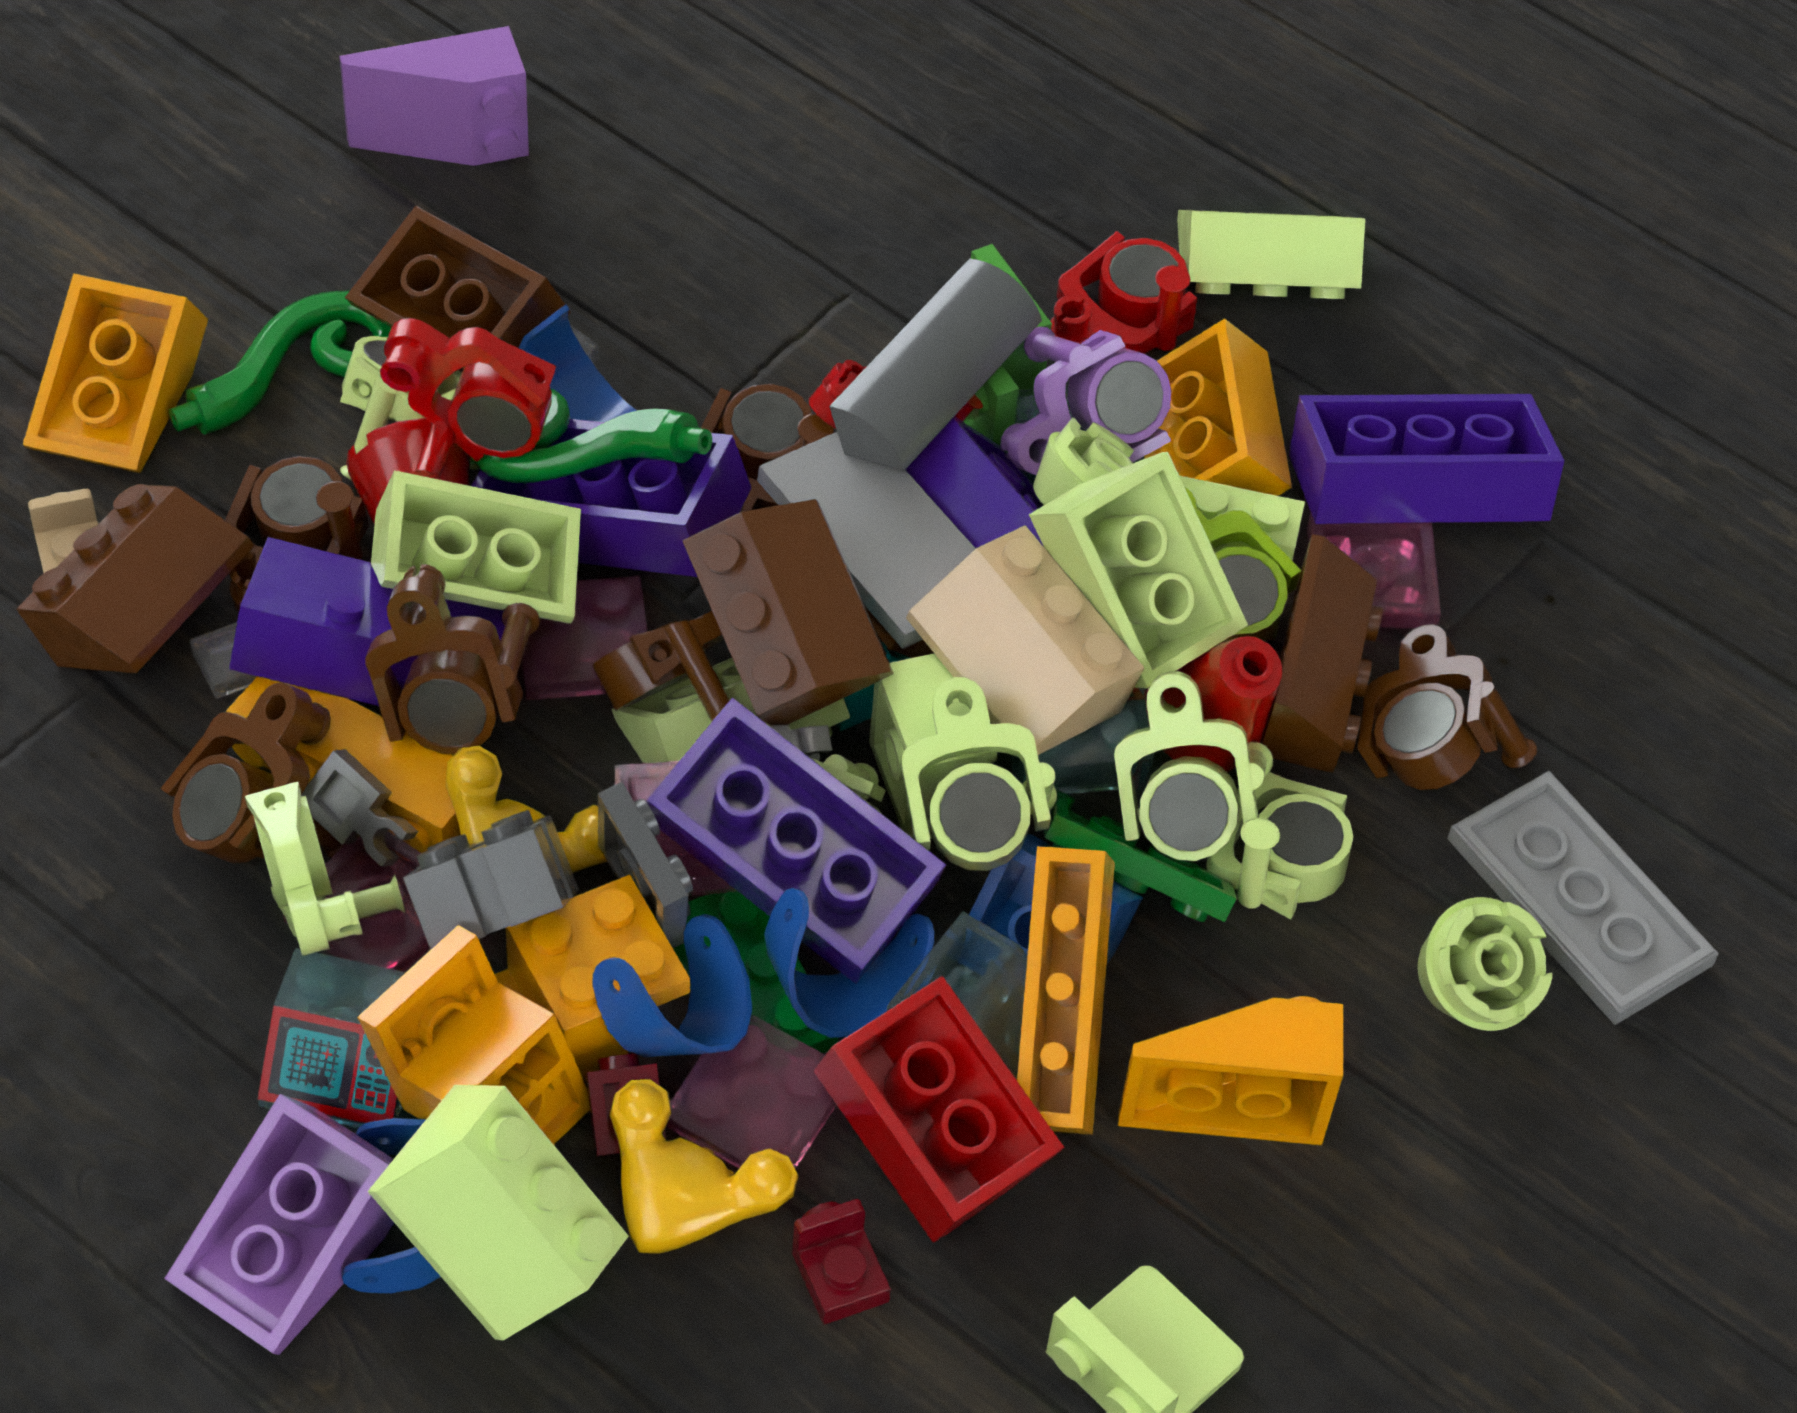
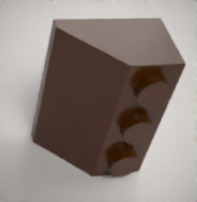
(452, 283)
(132, 580)
(787, 609)
(1323, 659)

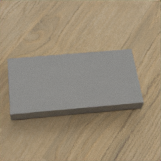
(882, 523)
(1587, 895)

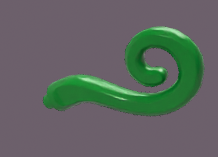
(239, 391)
(637, 434)

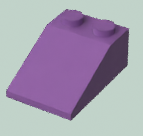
(439, 99)
(285, 1225)

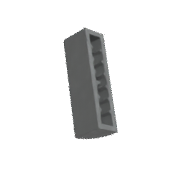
(934, 366)

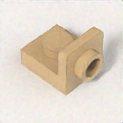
(59, 522)

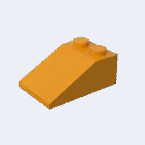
(114, 372)
(1241, 1074)

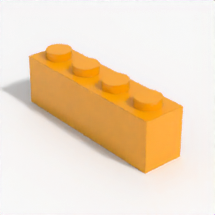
(404, 766)
(1066, 985)

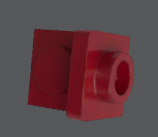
(602, 1085)
(838, 1261)

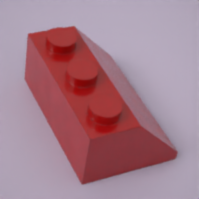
(937, 1108)

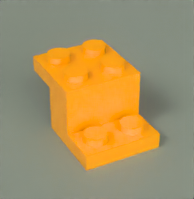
(557, 954)
(461, 1027)

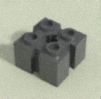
(492, 883)

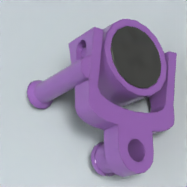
(1106, 387)

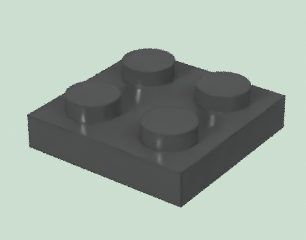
(630, 847)

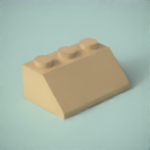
(1027, 640)

